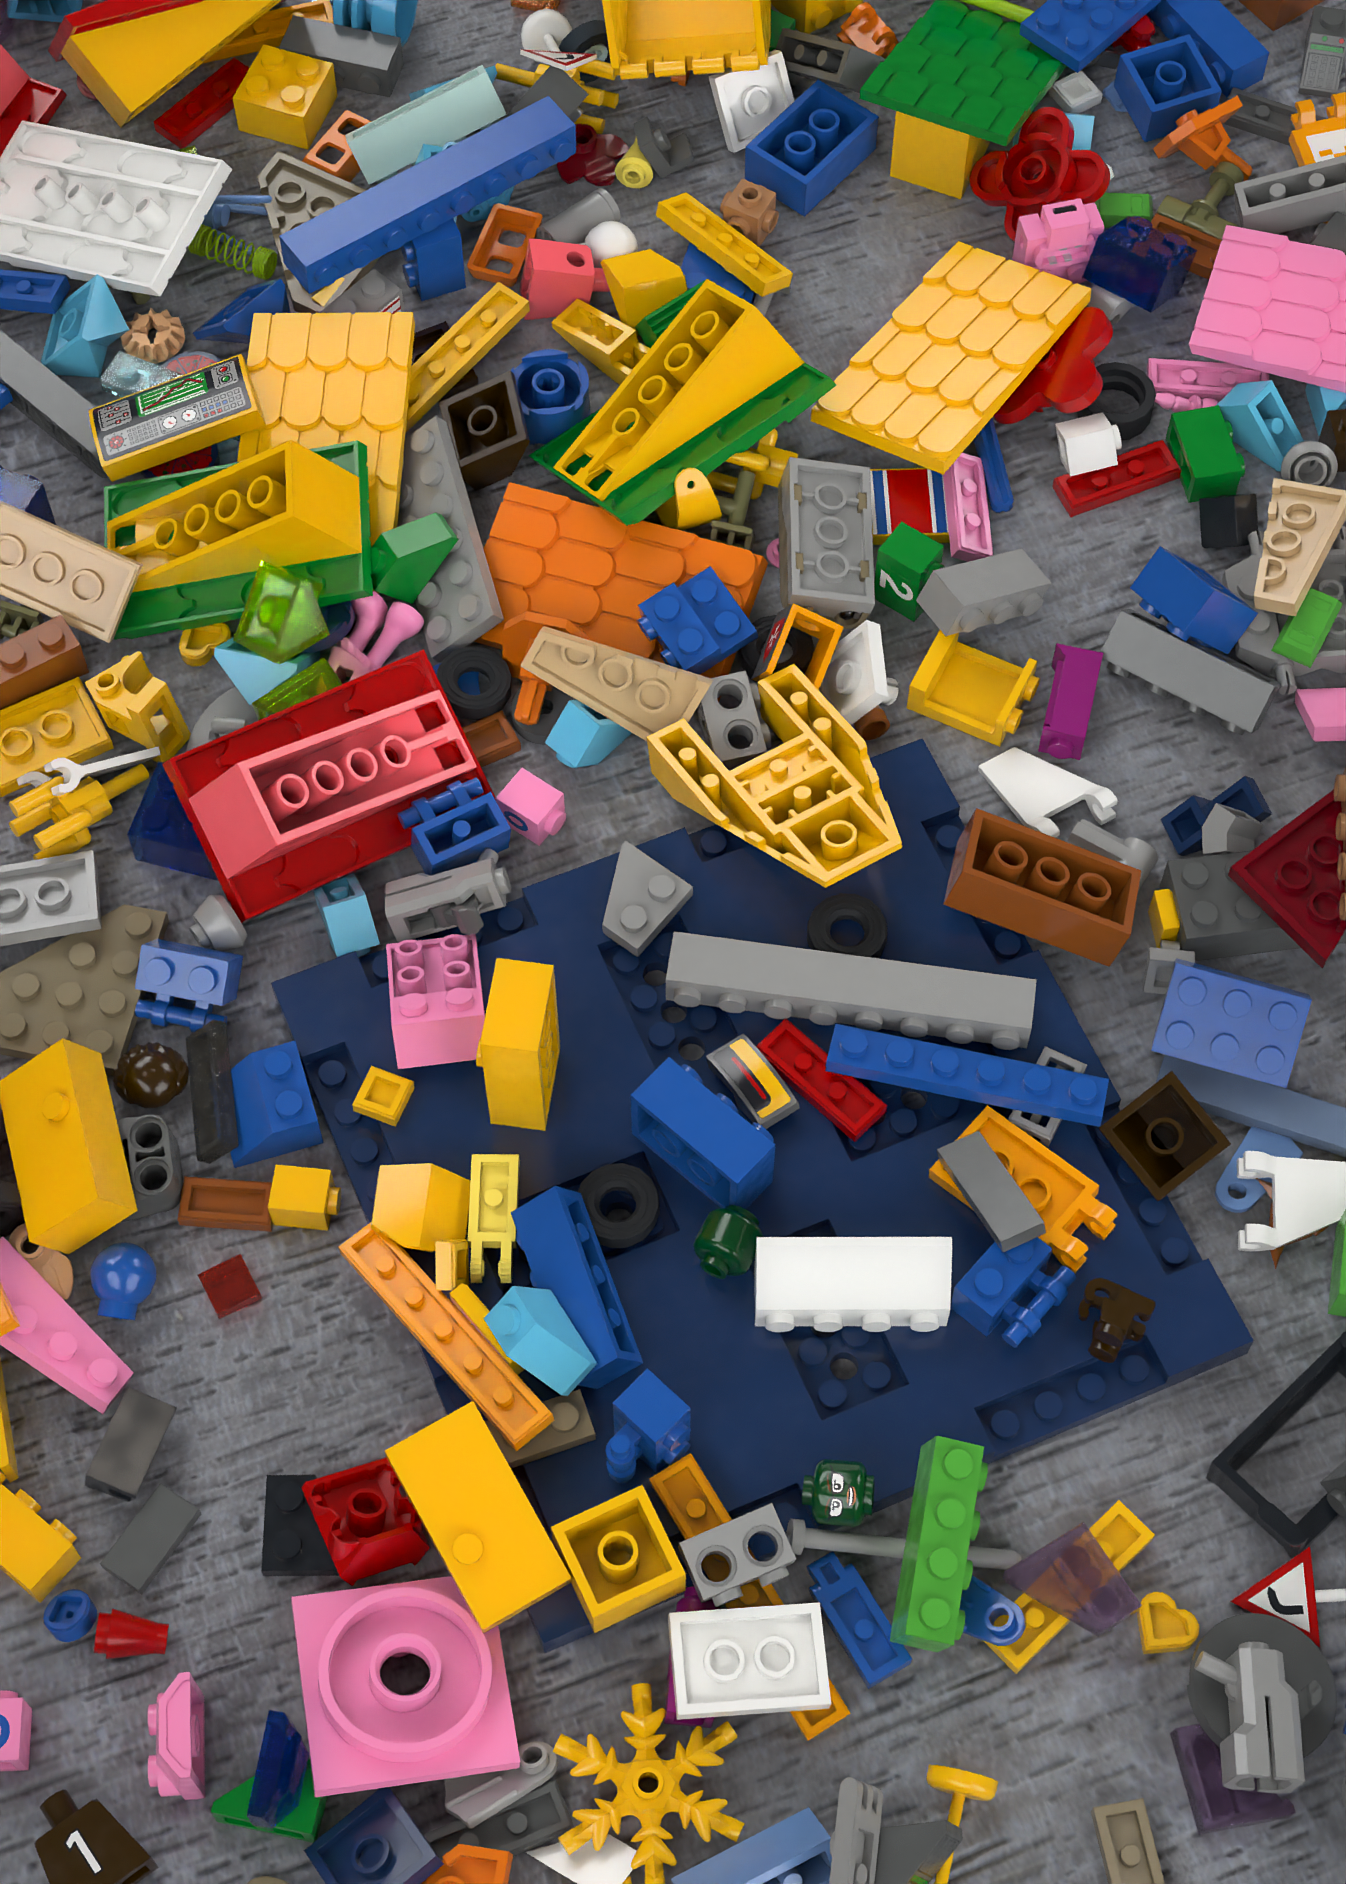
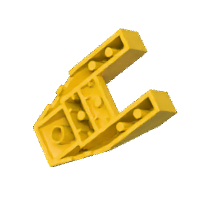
(802, 802)

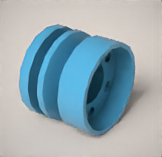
(378, 16)

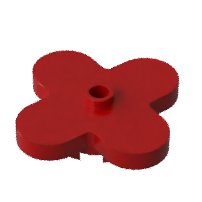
(1039, 170)
(1065, 374)

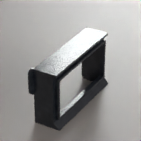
(1225, 1466)

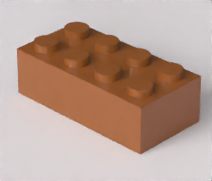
(1043, 887)

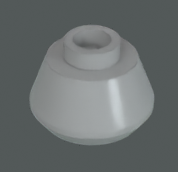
(1310, 464)
(217, 925)

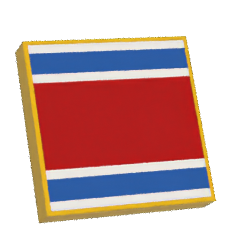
(908, 496)

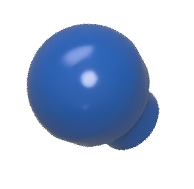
(122, 1279)

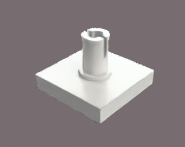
(751, 99)
(857, 674)

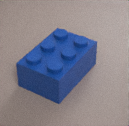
(811, 147)
(1231, 1023)
(702, 1136)

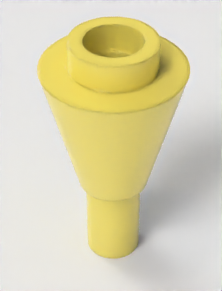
(634, 168)

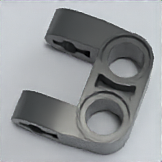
(151, 1164)

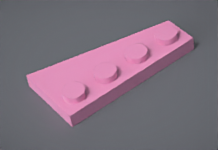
(56, 1337)

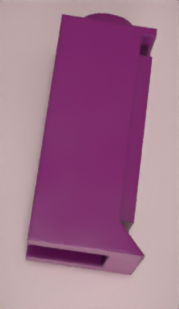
(1070, 701)

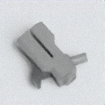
(447, 899)
(1262, 1719)

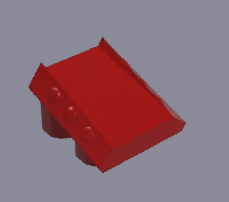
(366, 1520)

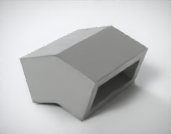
(1228, 831)

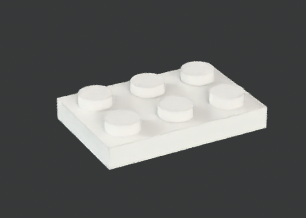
(748, 1661)

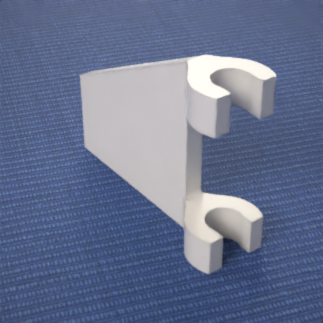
(74, 773)
(1040, 790)
(1304, 1198)

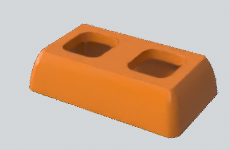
(347, 166)
(487, 247)

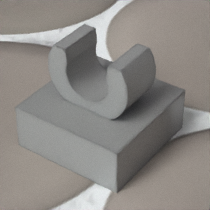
(1160, 965)

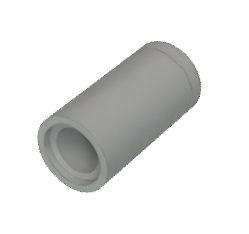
(577, 220)

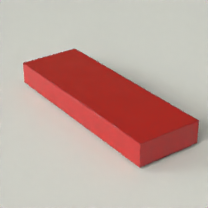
(202, 105)
(1135, 473)
(835, 1095)

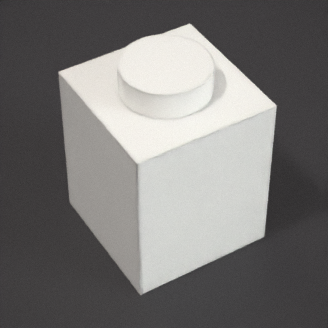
(1088, 443)

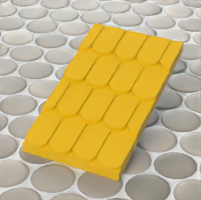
(950, 356)
(332, 384)

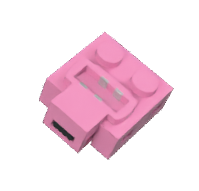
(1059, 239)

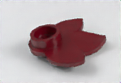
(593, 157)

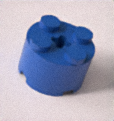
(551, 393)

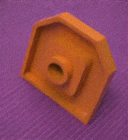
(1204, 138)
(516, 641)

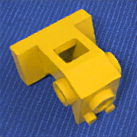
(131, 697)

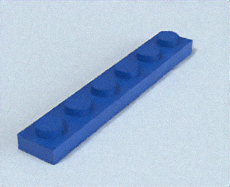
(967, 1075)

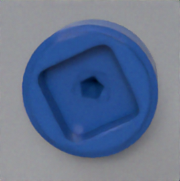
(70, 1615)

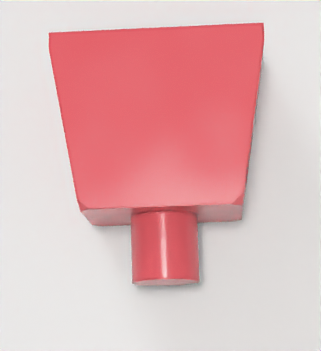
(557, 276)

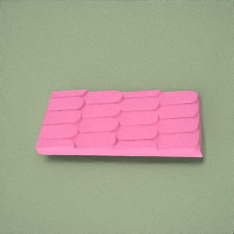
(1276, 308)

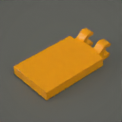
(1051, 1185)

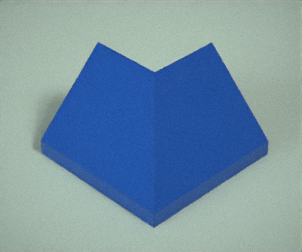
(235, 320)

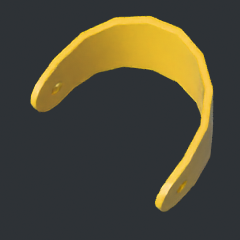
(690, 505)

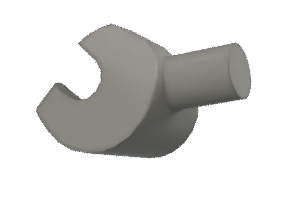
(1111, 304)

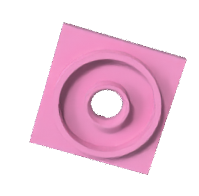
(380, 1739)

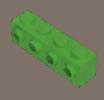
(938, 1545)

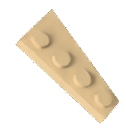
(1296, 542)
(616, 683)

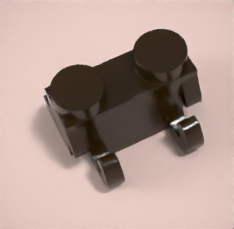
(1116, 1317)

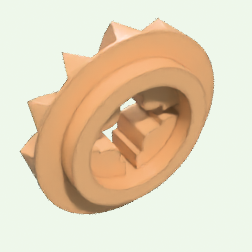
(168, 339)

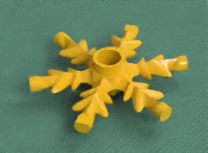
(648, 1806)

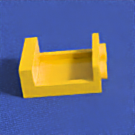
(971, 689)

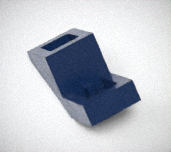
(1186, 820)

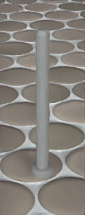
(803, 1537)

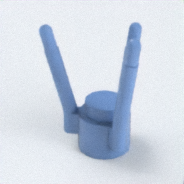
(224, 204)

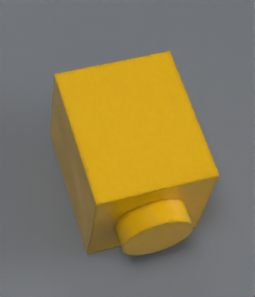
(303, 1197)

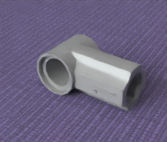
(1130, 851)

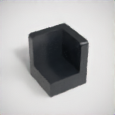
(1227, 520)

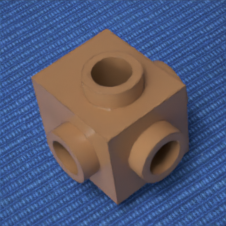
(750, 210)

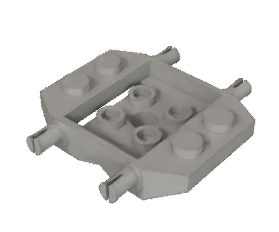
(1260, 636)

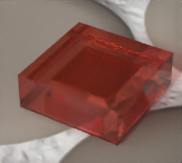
(229, 1286)

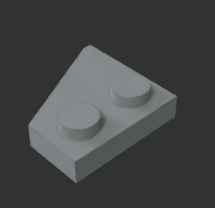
(641, 899)

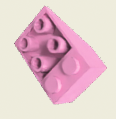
(435, 1000)

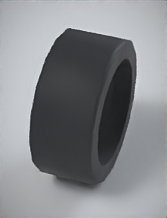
(1133, 382)

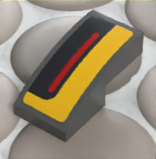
(753, 1081)

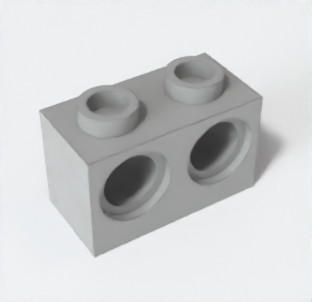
(721, 723)
(731, 1542)

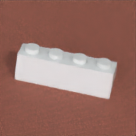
(852, 1282)

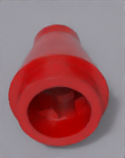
(129, 1635)

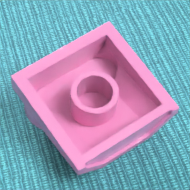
(180, 1740)

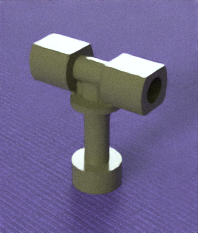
(1203, 212)

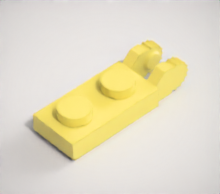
(492, 1199)

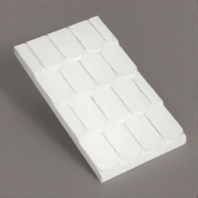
(101, 206)

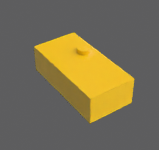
(520, 1044)
(66, 1147)
(478, 1517)

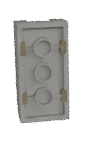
(826, 540)

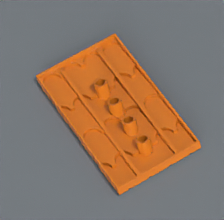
(596, 571)

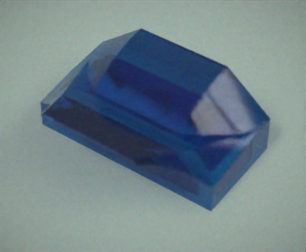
(278, 1772)

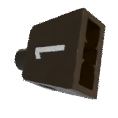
(89, 1845)

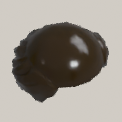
(150, 1075)

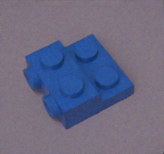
(696, 623)

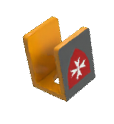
(821, 628)

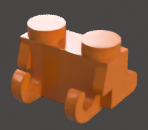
(867, 31)

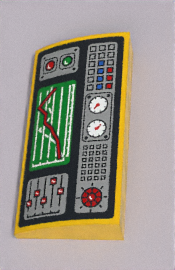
(175, 418)

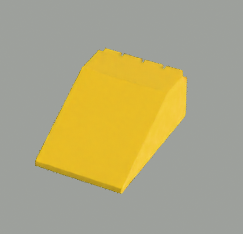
(686, 36)

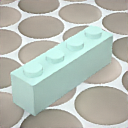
(432, 119)

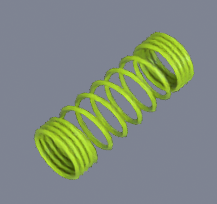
(263, 261)

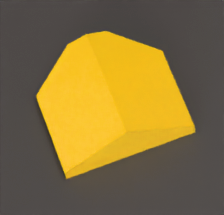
(642, 284)
(420, 1205)

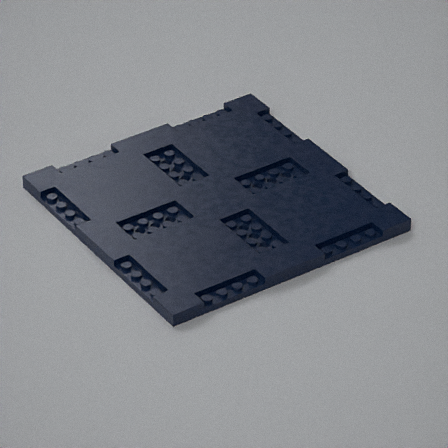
(755, 1395)

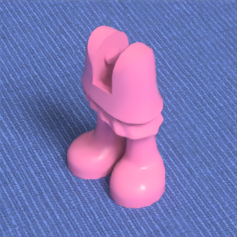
(371, 613)

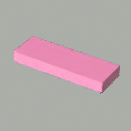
(1199, 377)
(967, 509)

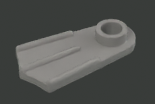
(485, 1794)

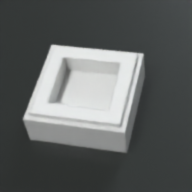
(1075, 93)

